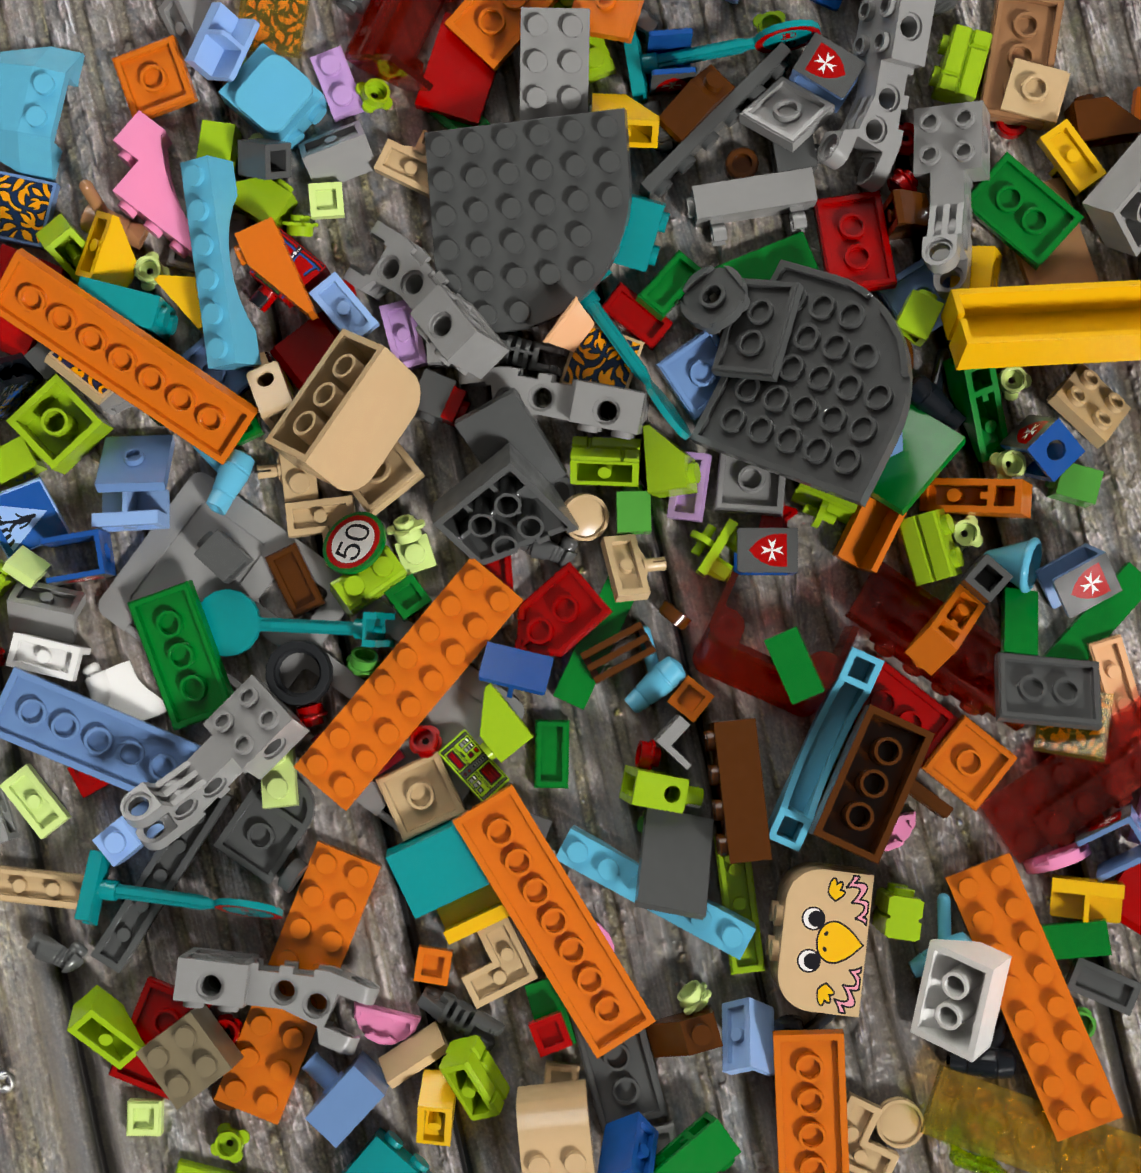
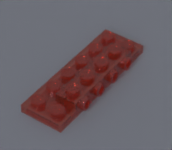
(894, 615)
(1068, 791)

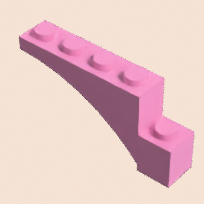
(149, 185)

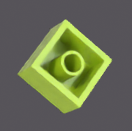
(59, 424)

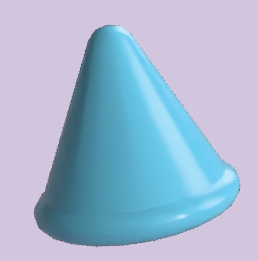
(1020, 561)

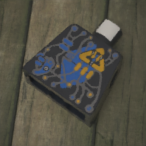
(17, 382)

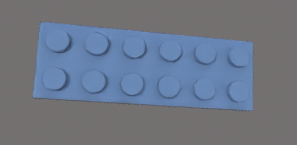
(87, 733)

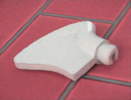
(122, 690)

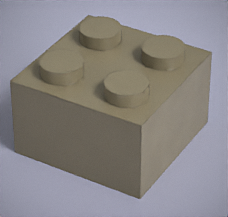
(190, 1055)

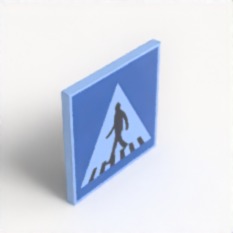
(27, 516)

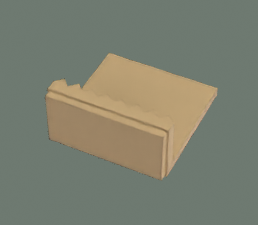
(1035, 92)

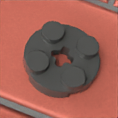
(726, 309)

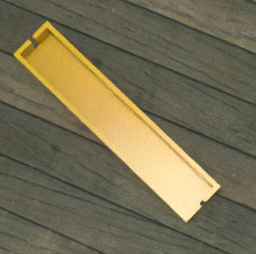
(1044, 324)

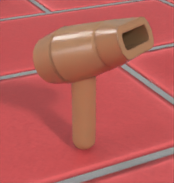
(134, 231)

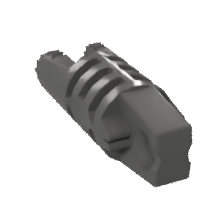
(526, 354)
(460, 1016)

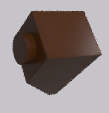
(695, 103)
(1102, 121)
(906, 214)
(684, 1034)

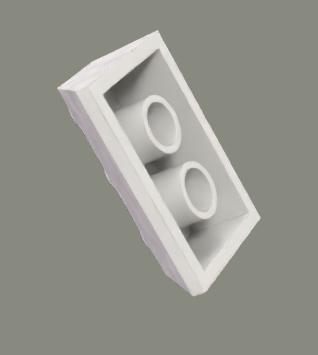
(960, 996)

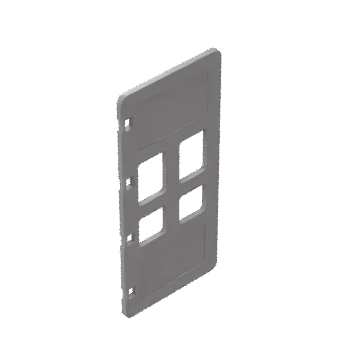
(169, 559)

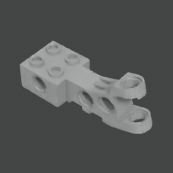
(892, 44)
(948, 158)
(441, 315)
(578, 403)
(247, 736)
(251, 982)

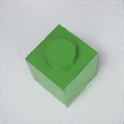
(1076, 486)
(633, 511)

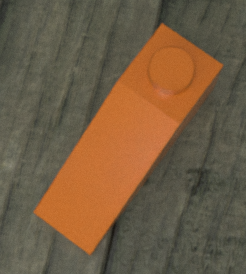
(269, 258)
(979, 497)
(945, 630)

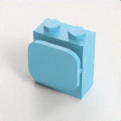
(274, 97)

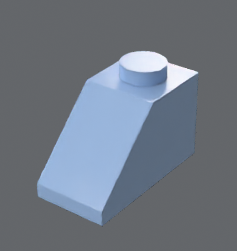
(120, 840)

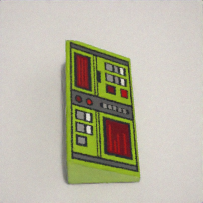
(473, 766)

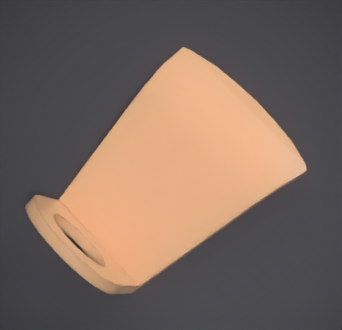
(570, 327)

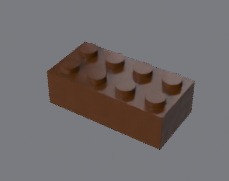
(871, 783)
(739, 791)

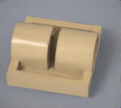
(1089, 405)

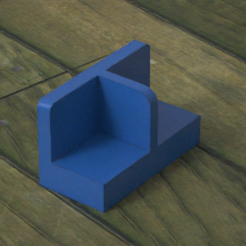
(515, 669)
(628, 1146)

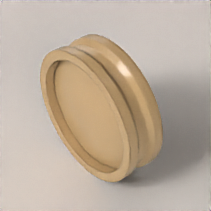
(589, 514)
(899, 1122)

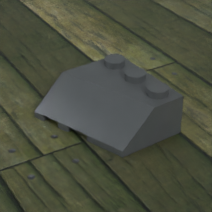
(501, 508)

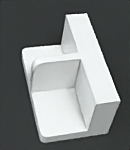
(46, 656)

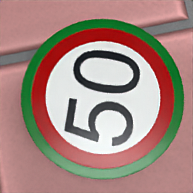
(354, 543)

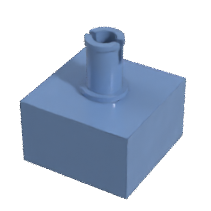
(345, 1096)

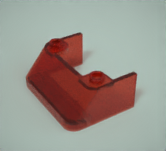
(391, 40)
(753, 672)

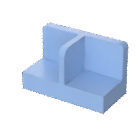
(221, 44)
(343, 306)
(133, 511)
(747, 1037)

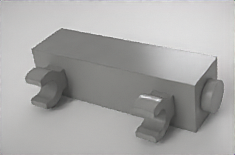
(752, 198)

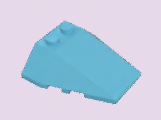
(31, 107)

